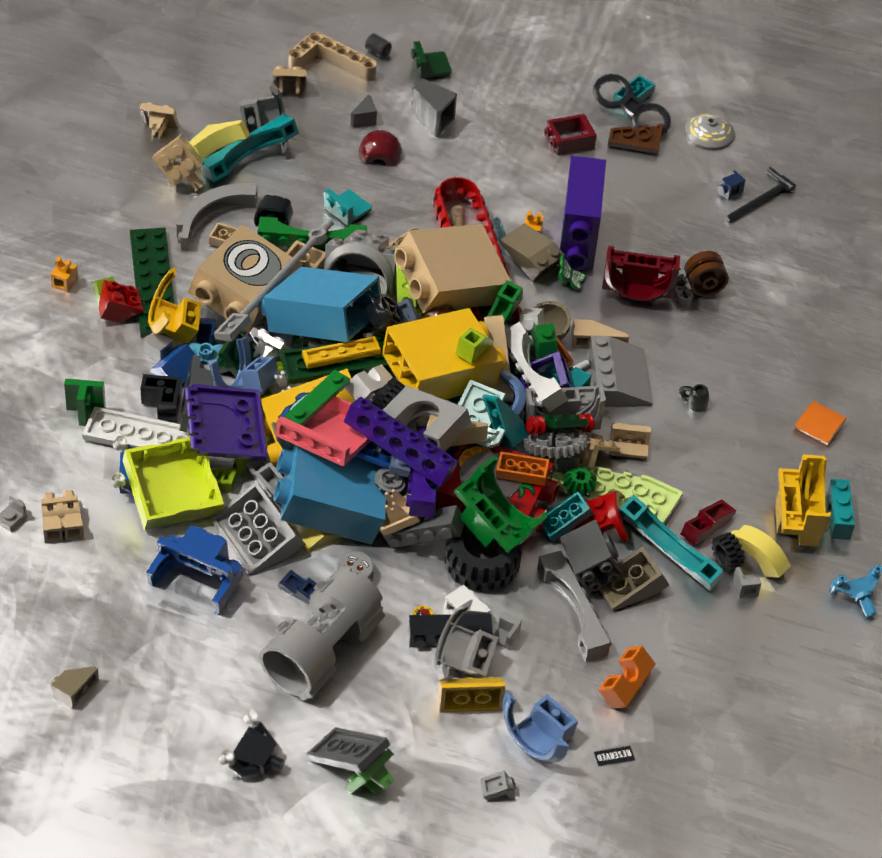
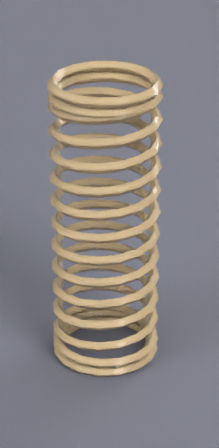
(461, 217)

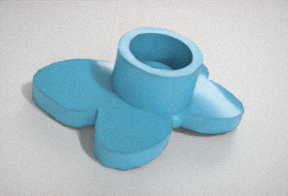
(206, 351)

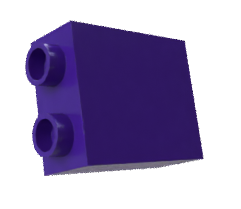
(582, 211)

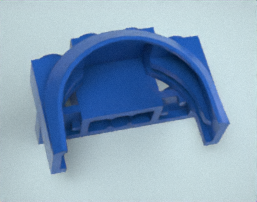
(202, 552)

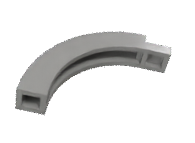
(211, 202)

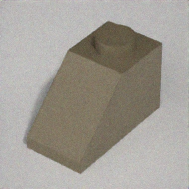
(74, 685)

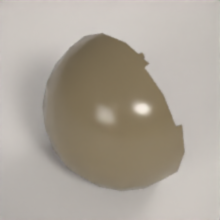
(557, 314)

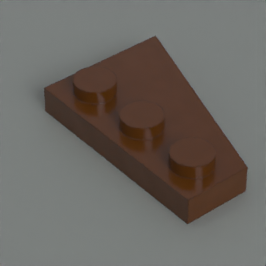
(640, 139)

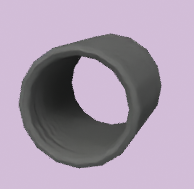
(378, 45)

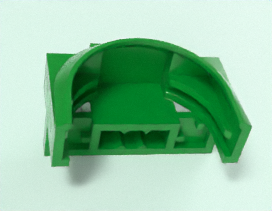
(490, 512)

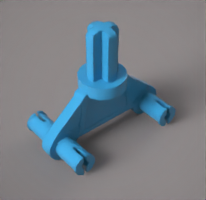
(859, 589)

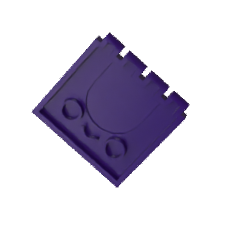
(226, 422)

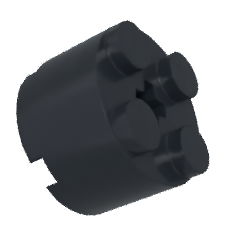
(274, 207)

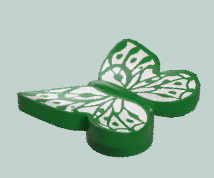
(568, 275)

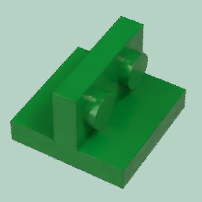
(83, 396)

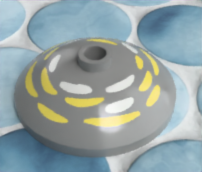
(709, 132)

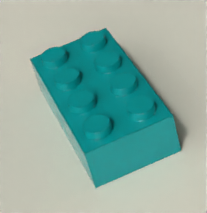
(640, 87)
(566, 516)

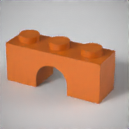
(621, 688)

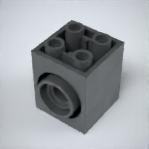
(592, 556)

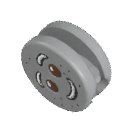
(358, 562)

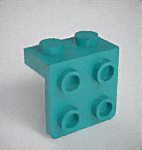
(346, 206)

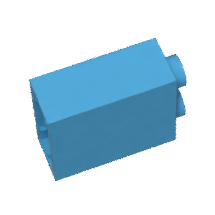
(320, 304)
(329, 495)

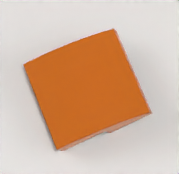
(820, 423)

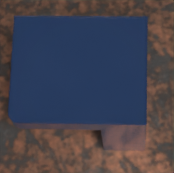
(206, 331)

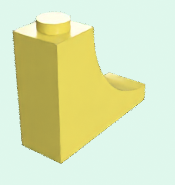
(217, 136)

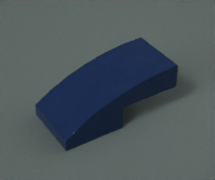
(297, 586)

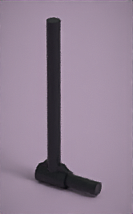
(783, 184)

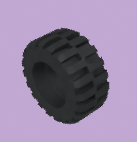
(480, 572)

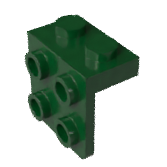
(431, 63)

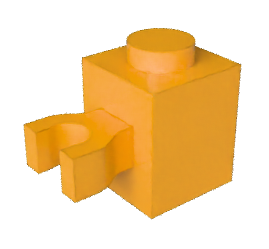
(534, 222)
(64, 275)

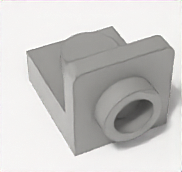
(13, 514)
(498, 785)

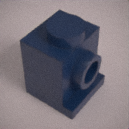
(731, 185)

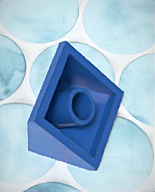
(175, 363)

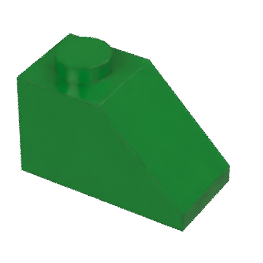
(544, 340)

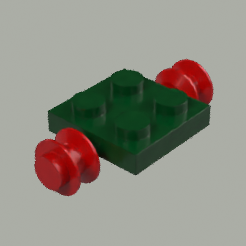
(538, 424)

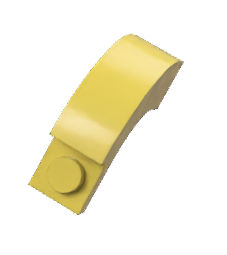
(763, 549)

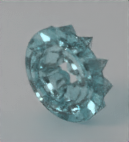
(499, 228)

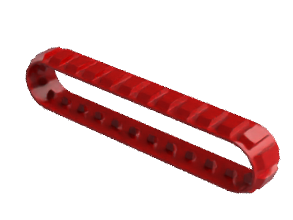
(465, 190)

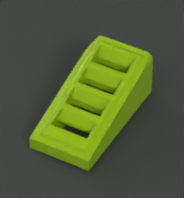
(227, 478)

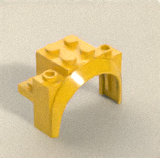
(801, 501)

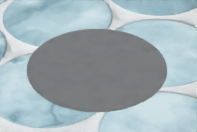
(472, 463)

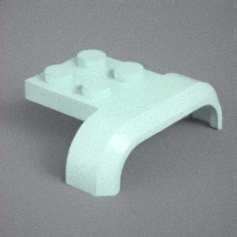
(474, 402)

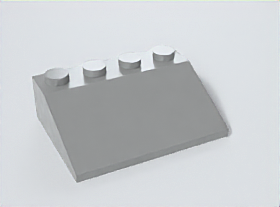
(620, 370)
(255, 530)

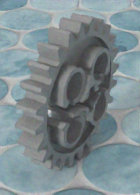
(567, 442)

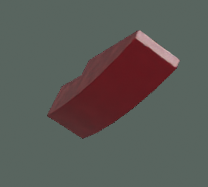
(707, 522)

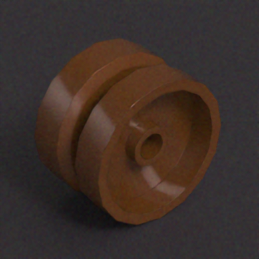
(706, 273)

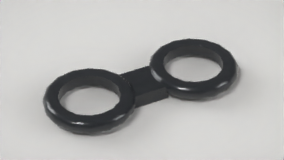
(629, 102)

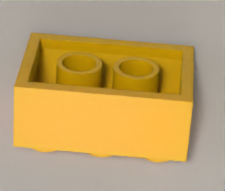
(471, 694)

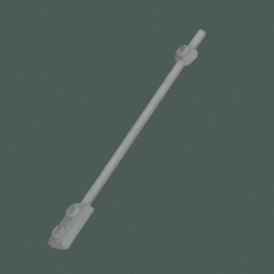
(236, 322)

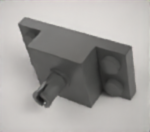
(195, 375)

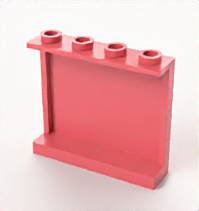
(325, 433)

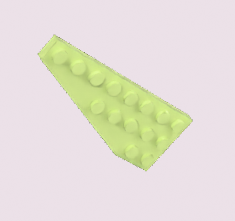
(653, 493)

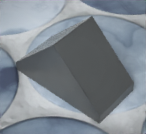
(364, 113)

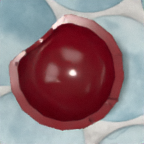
(380, 145)

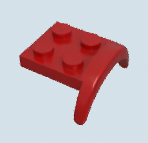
(607, 513)

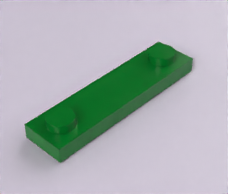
(318, 398)

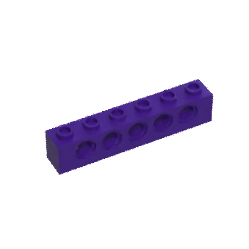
(400, 441)

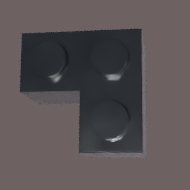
(163, 392)

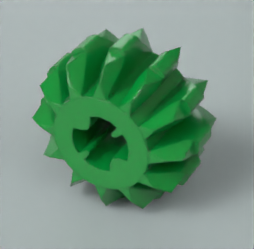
(580, 481)

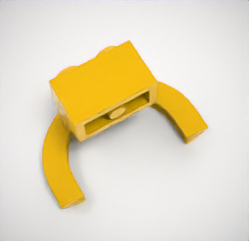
(173, 320)

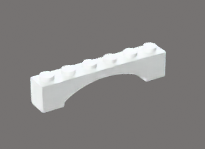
(548, 390)

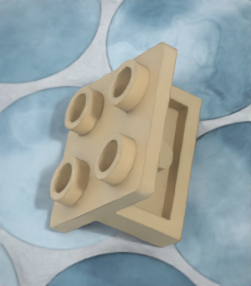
(631, 439)

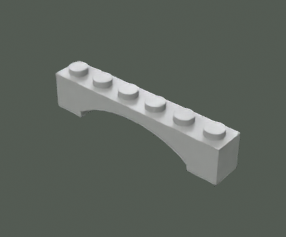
(556, 570)

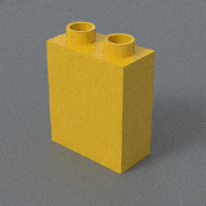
(426, 358)

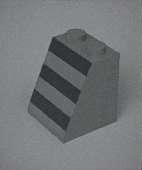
(433, 106)

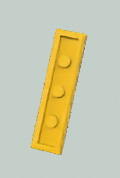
(341, 352)

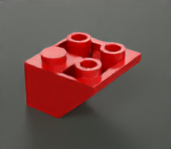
(119, 302)

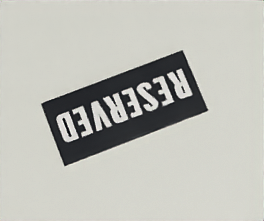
(614, 755)

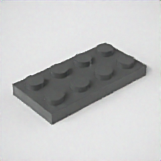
(348, 749)

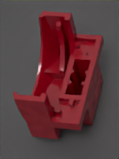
(640, 275)

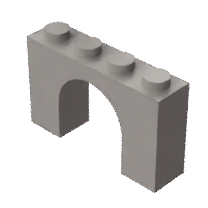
(450, 419)

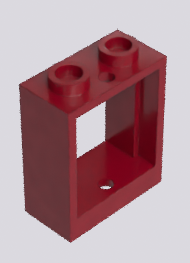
(571, 144)

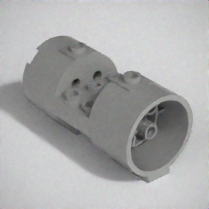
(302, 653)

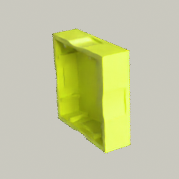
(171, 483)

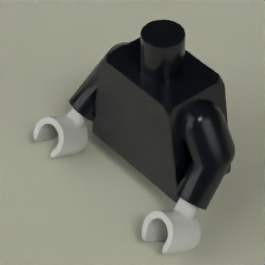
(254, 752)

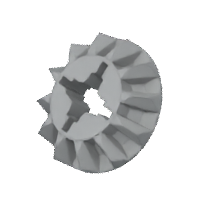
(384, 475)

